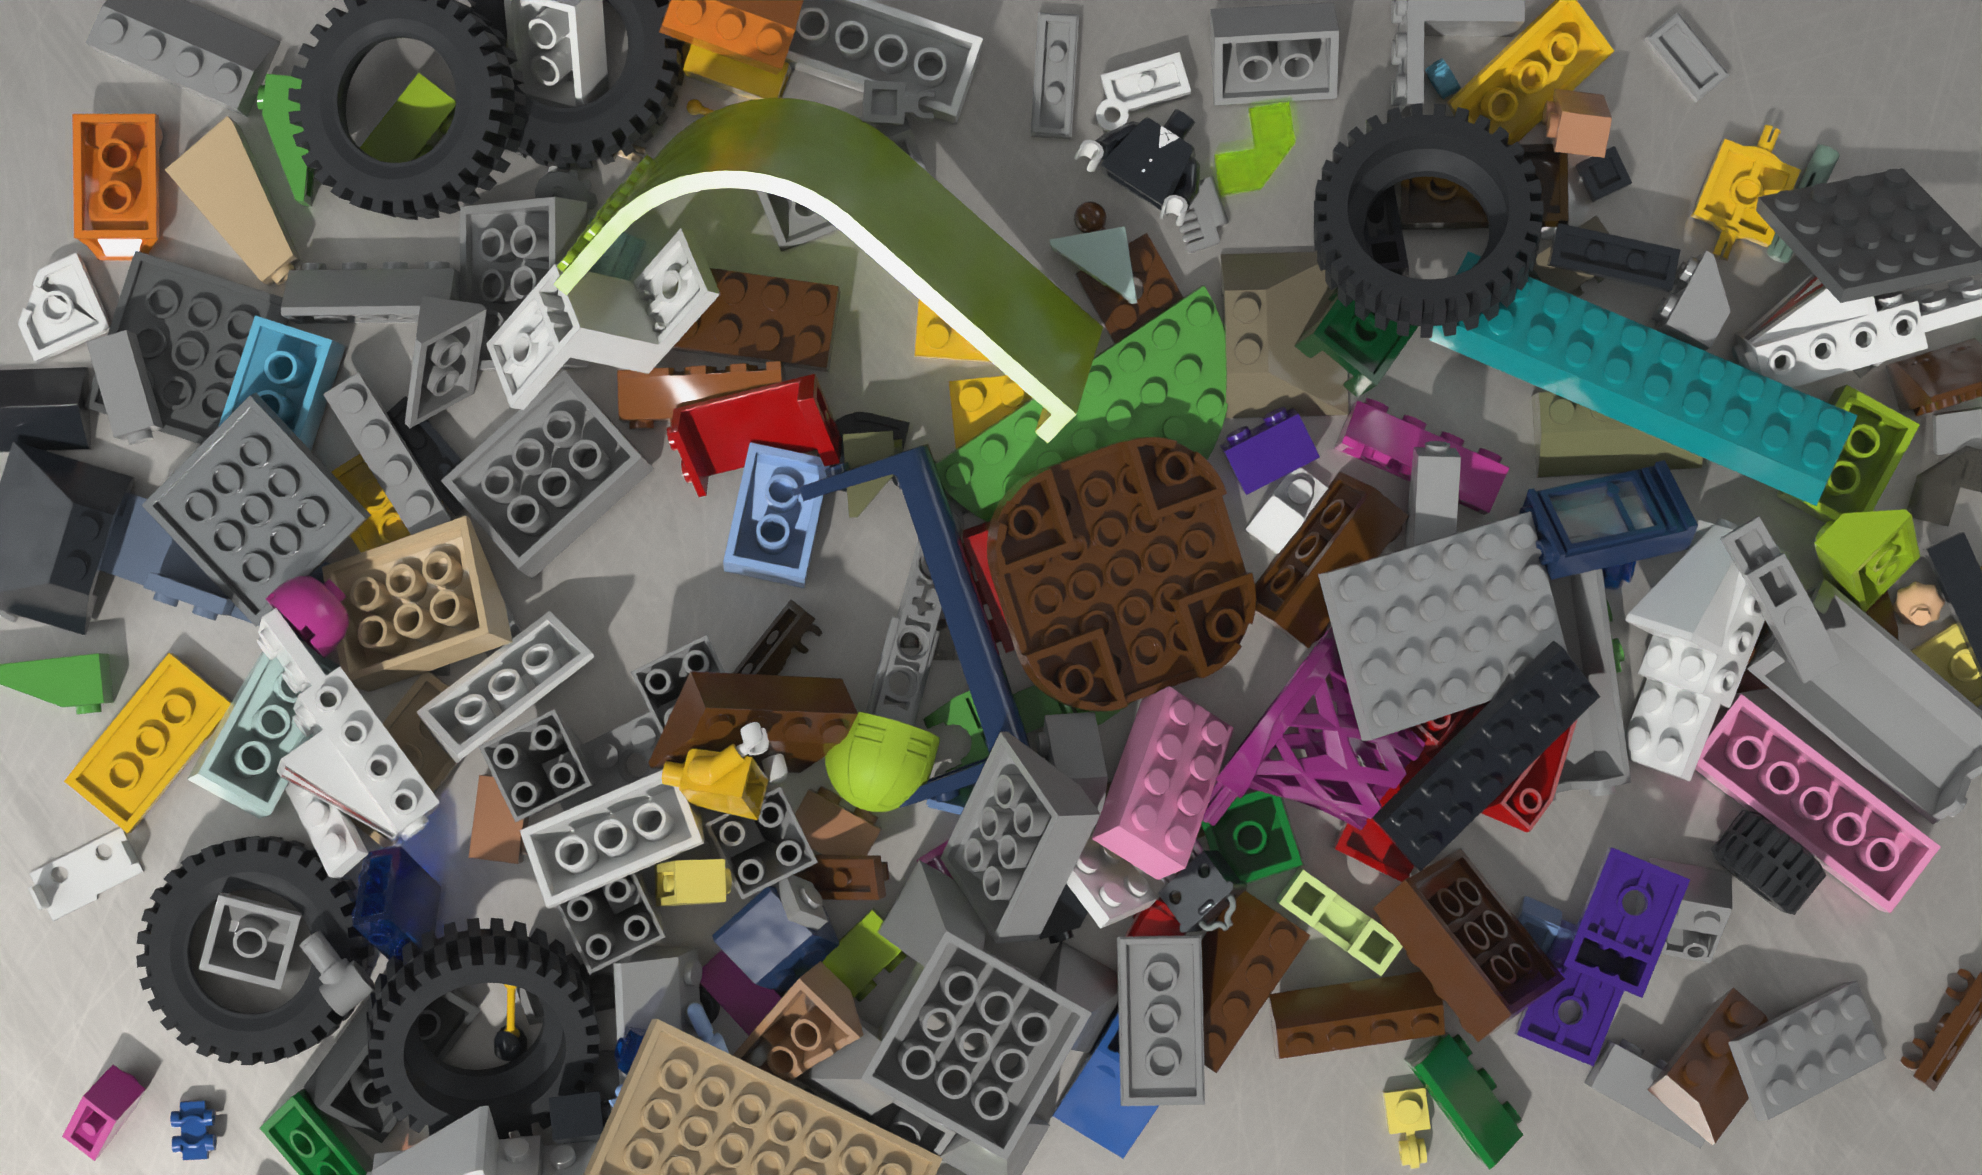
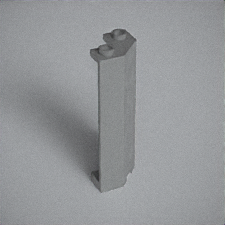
(1883, 708)
(1598, 745)

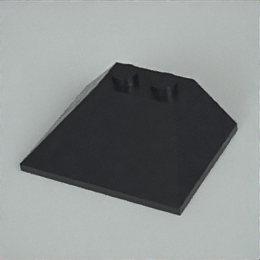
(55, 534)

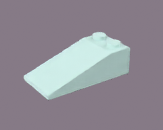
(253, 738)

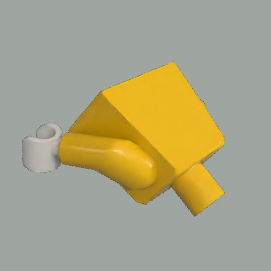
(728, 778)

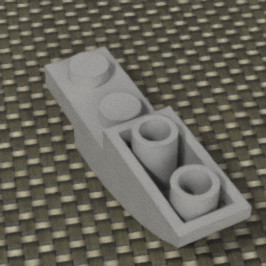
(1782, 599)

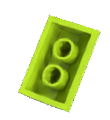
(1867, 553)

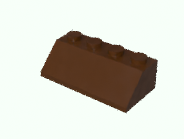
(1342, 529)
(1242, 971)
(1355, 1015)

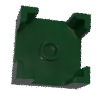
(1354, 344)

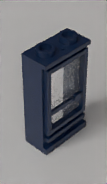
(1610, 520)

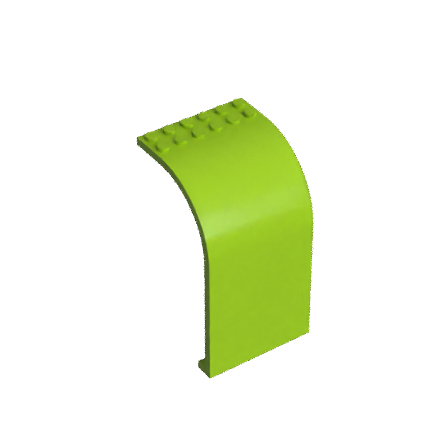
(888, 210)

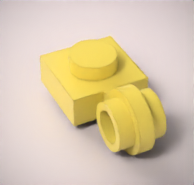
(1407, 1113)

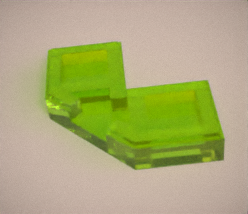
(1251, 169)

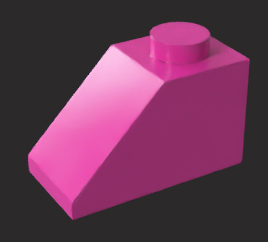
(103, 1111)

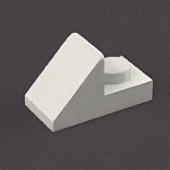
(1286, 509)

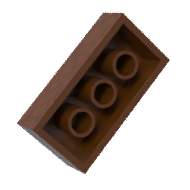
(767, 321)

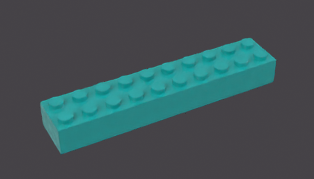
(1660, 386)

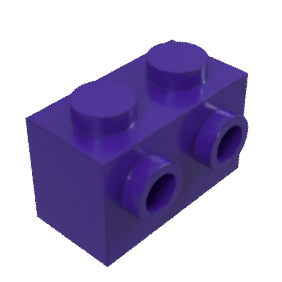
(1269, 449)

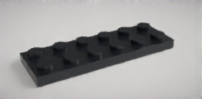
(1486, 756)

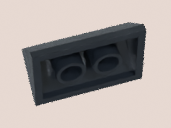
(45, 408)

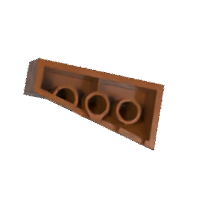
(653, 396)

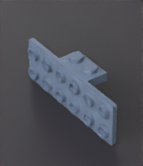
(151, 557)

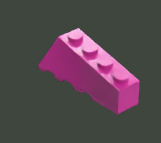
(1389, 445)

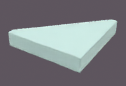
(1103, 257)

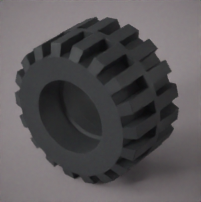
(1768, 862)

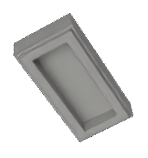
(1686, 57)

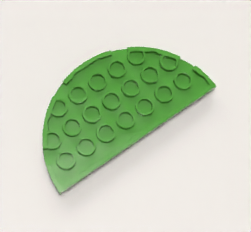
(1148, 384)

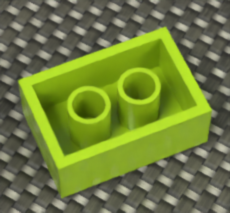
(1866, 460)

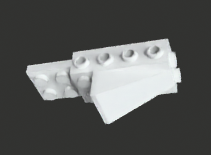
(1699, 650)
(474, 1148)

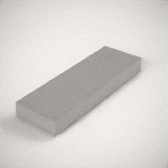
(1054, 75)

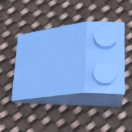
(770, 526)

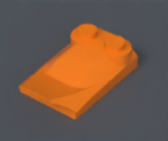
(116, 183)

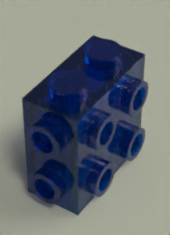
(394, 901)

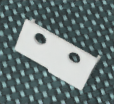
(86, 875)

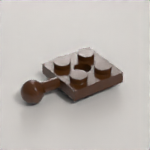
(1148, 268)

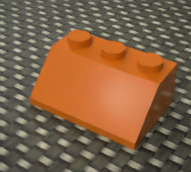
(738, 29)

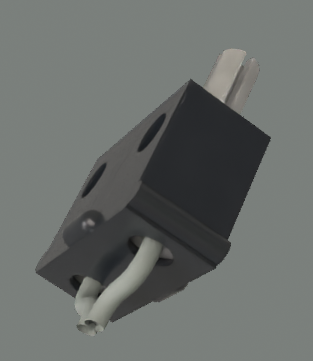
(1202, 891)

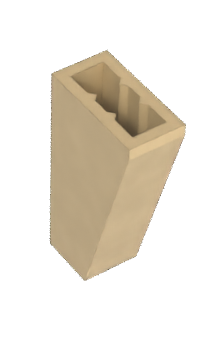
(234, 197)

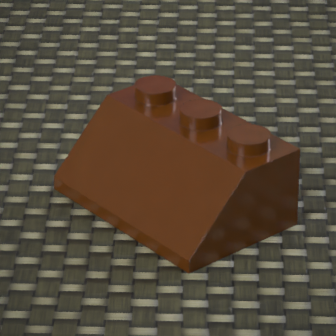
(1702, 1076)

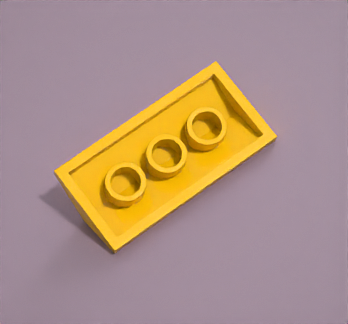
(1548, 55)

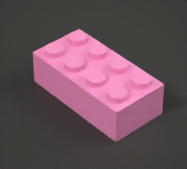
(1163, 783)

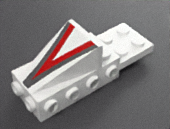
(1819, 337)
(346, 744)

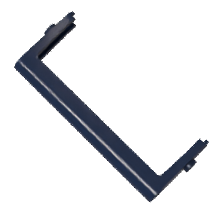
(957, 594)

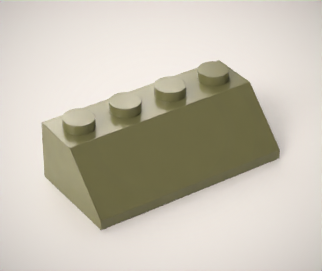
(1584, 442)

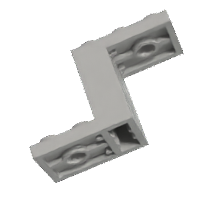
(1441, 18)

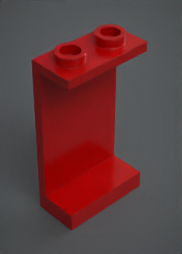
(782, 415)

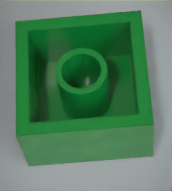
(1256, 837)

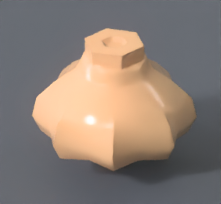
(1918, 604)

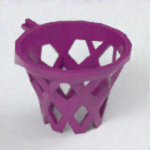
(1330, 773)

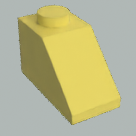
(692, 882)

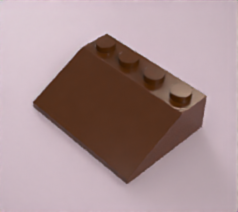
(799, 715)
(1468, 944)

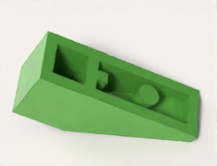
(275, 108)
(64, 681)

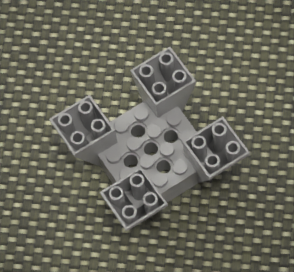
(550, 765)
(957, 977)

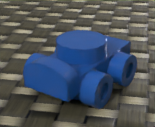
(194, 1123)

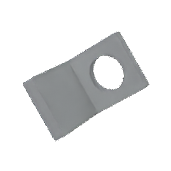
(1956, 430)

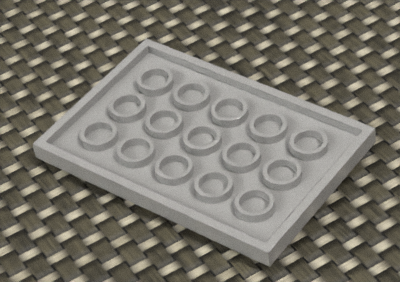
(1440, 623)

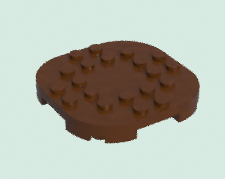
(1120, 573)

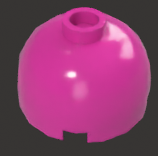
(312, 611)

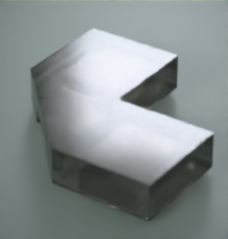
(1939, 486)

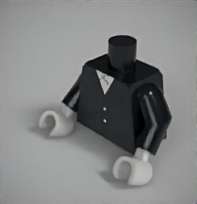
(1150, 162)

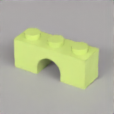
(1339, 921)

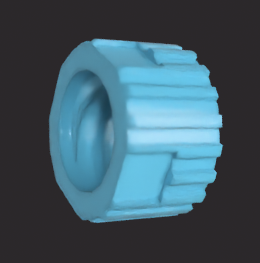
(1442, 78)

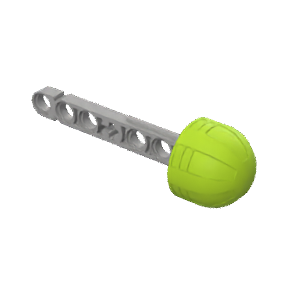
(884, 751)

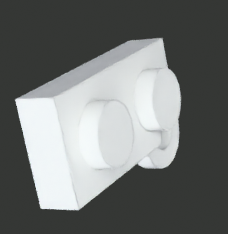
(1142, 87)

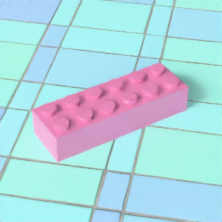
(1814, 804)

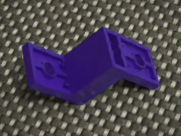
(1605, 955)

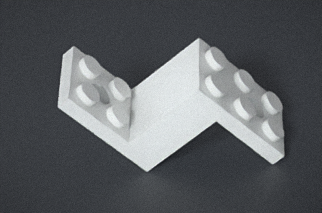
(603, 320)

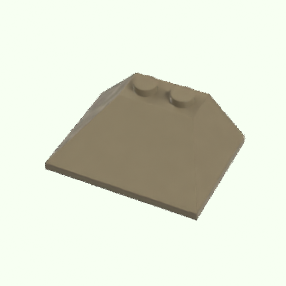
(1266, 311)

